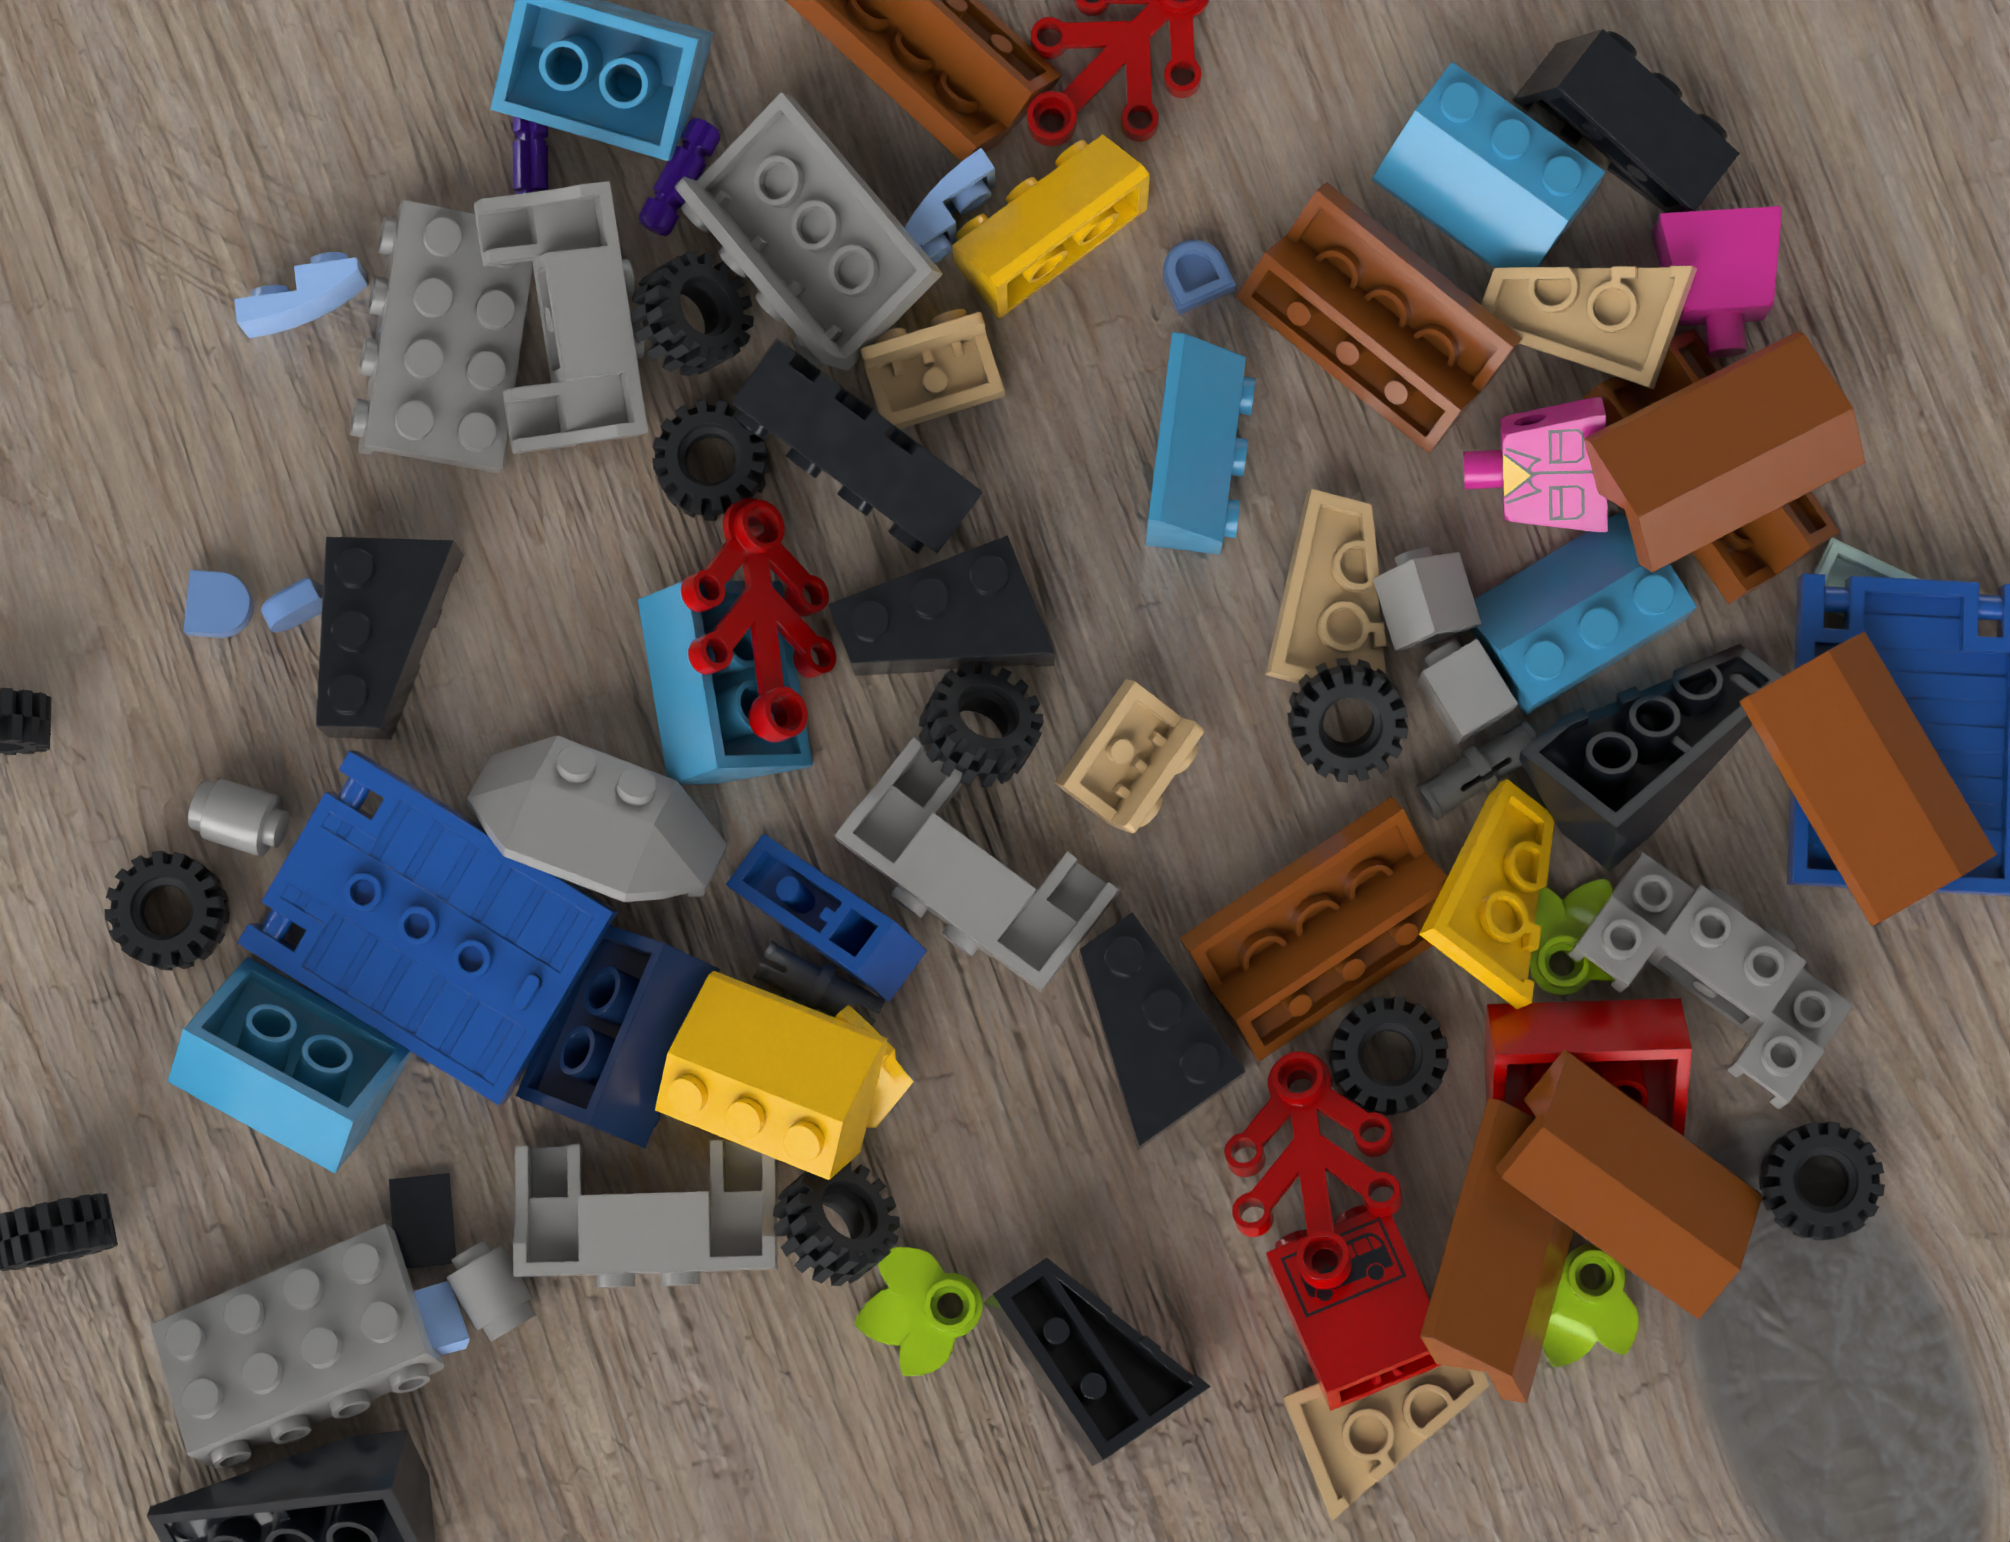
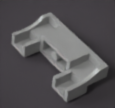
(582, 311)
(961, 883)
(1723, 961)
(643, 1233)

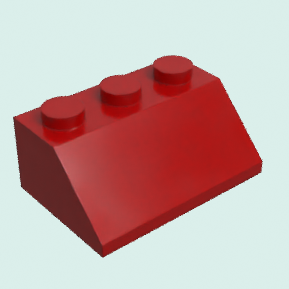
(1631, 1043)

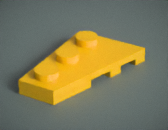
(1492, 894)

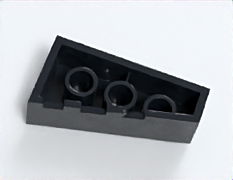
(855, 447)

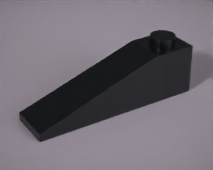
(1634, 761)
(333, 1493)

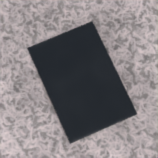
(423, 1219)

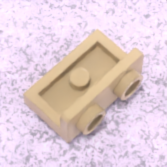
(932, 369)
(1130, 758)

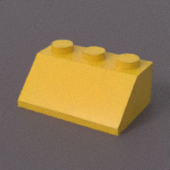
(1051, 223)
(772, 1076)

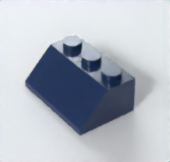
(614, 1036)

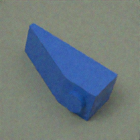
(827, 917)

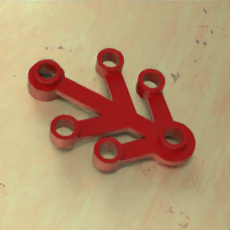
(1124, 45)
(762, 611)
(1310, 1157)

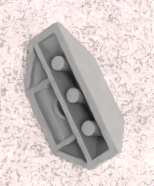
(596, 821)

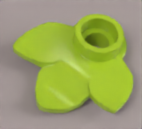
(1561, 928)
(910, 1314)
(1590, 1315)

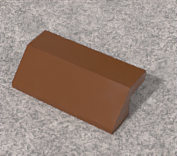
(940, 62)
(1378, 317)
(1726, 450)
(1758, 549)
(1868, 778)
(1319, 929)
(1632, 1185)
(1496, 1268)

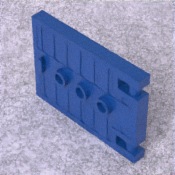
(1951, 684)
(428, 929)

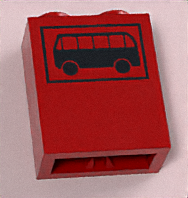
(1368, 1326)

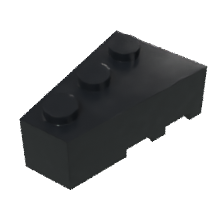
(1631, 119)
(946, 617)
(375, 627)
(1154, 1030)
(1089, 1361)

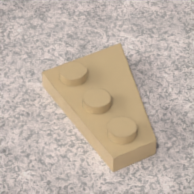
(1594, 317)
(1329, 591)
(1370, 1436)

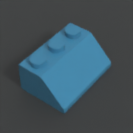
(602, 72)
(1487, 173)
(1199, 447)
(1576, 614)
(707, 716)
(288, 1064)

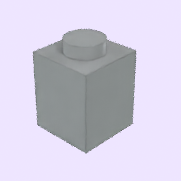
(1426, 599)
(1465, 689)

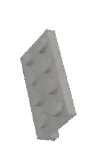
(809, 235)
(440, 343)
(295, 1349)

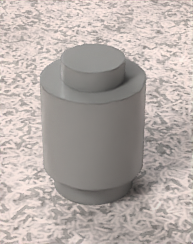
(238, 816)
(490, 1290)

